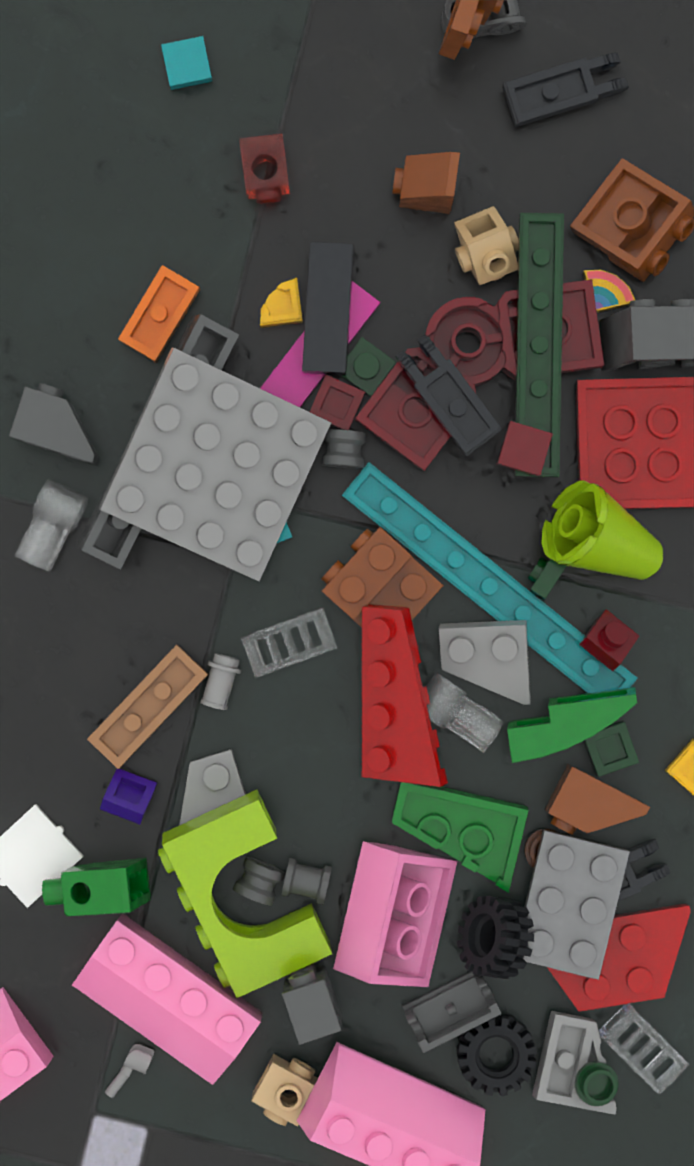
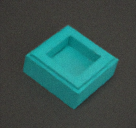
(186, 62)

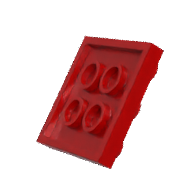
(638, 439)

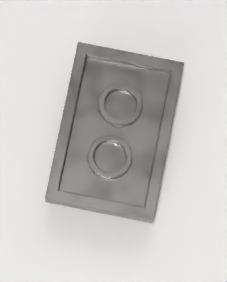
(573, 902)

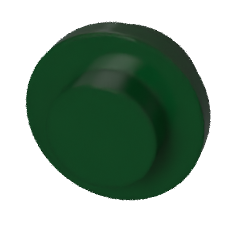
(596, 1083)

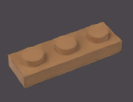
(147, 706)

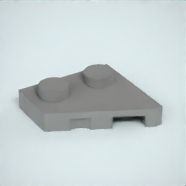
(489, 656)
(211, 784)
(567, 1047)

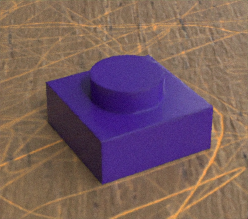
(128, 796)

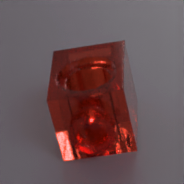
(264, 149)

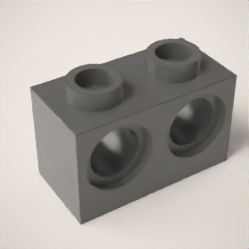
(311, 1004)

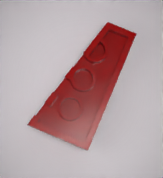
(395, 715)

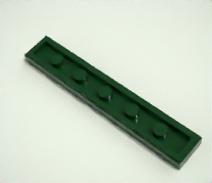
(540, 330)

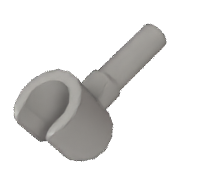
(137, 1059)

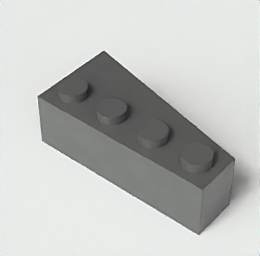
(649, 335)

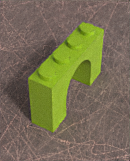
(246, 953)

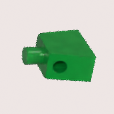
(100, 888)

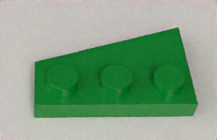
(466, 826)

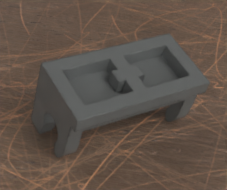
(451, 1010)

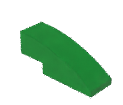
(568, 723)

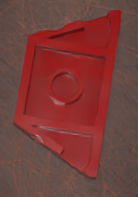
(635, 962)

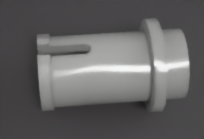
(220, 681)

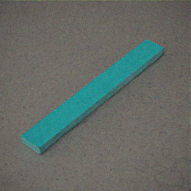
(480, 579)

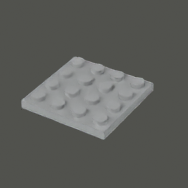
(214, 464)

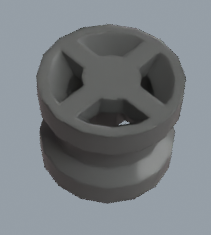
(344, 449)
(259, 881)

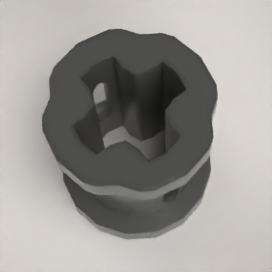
(306, 881)

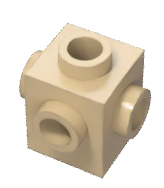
(486, 246)
(277, 1078)

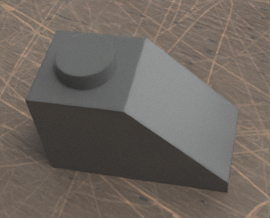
(52, 424)

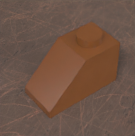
(427, 181)
(589, 803)

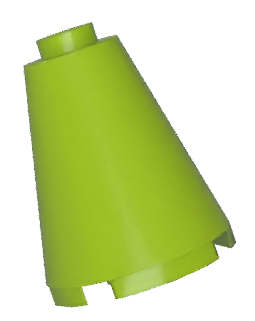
(599, 535)

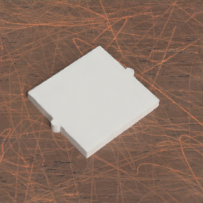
(34, 852)

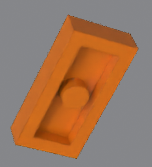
(159, 313)

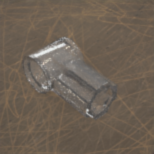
(56, 514)
(460, 714)

